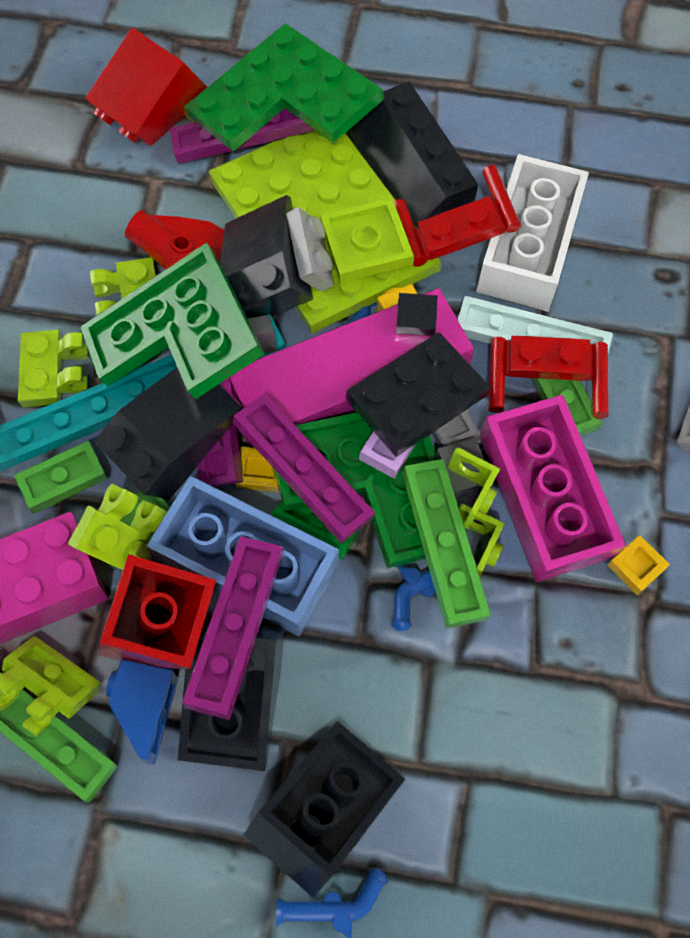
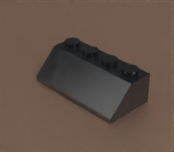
(413, 155)

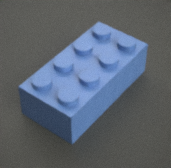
(203, 535)

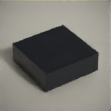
(416, 314)

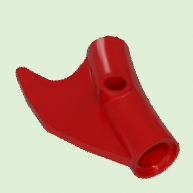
(172, 237)

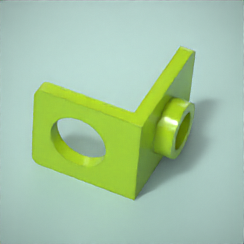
(483, 478)
(491, 529)

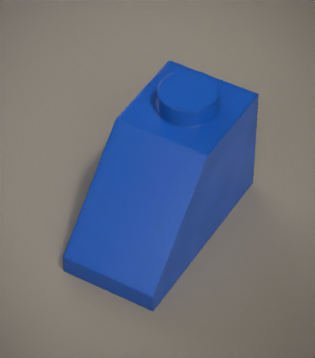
(142, 702)

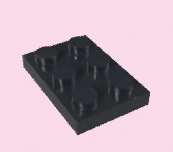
(417, 393)

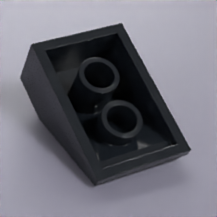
(262, 261)
(166, 433)
(247, 735)
(323, 809)

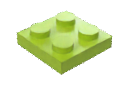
(366, 240)

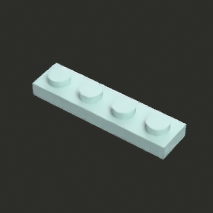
(487, 320)

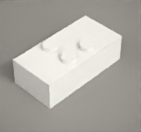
(529, 262)

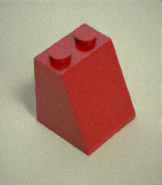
(143, 89)
(156, 615)

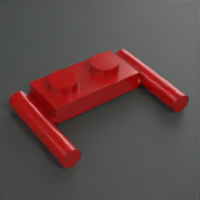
(461, 225)
(549, 360)

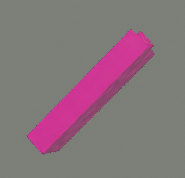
(314, 375)

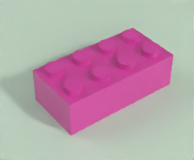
(551, 488)
(45, 577)

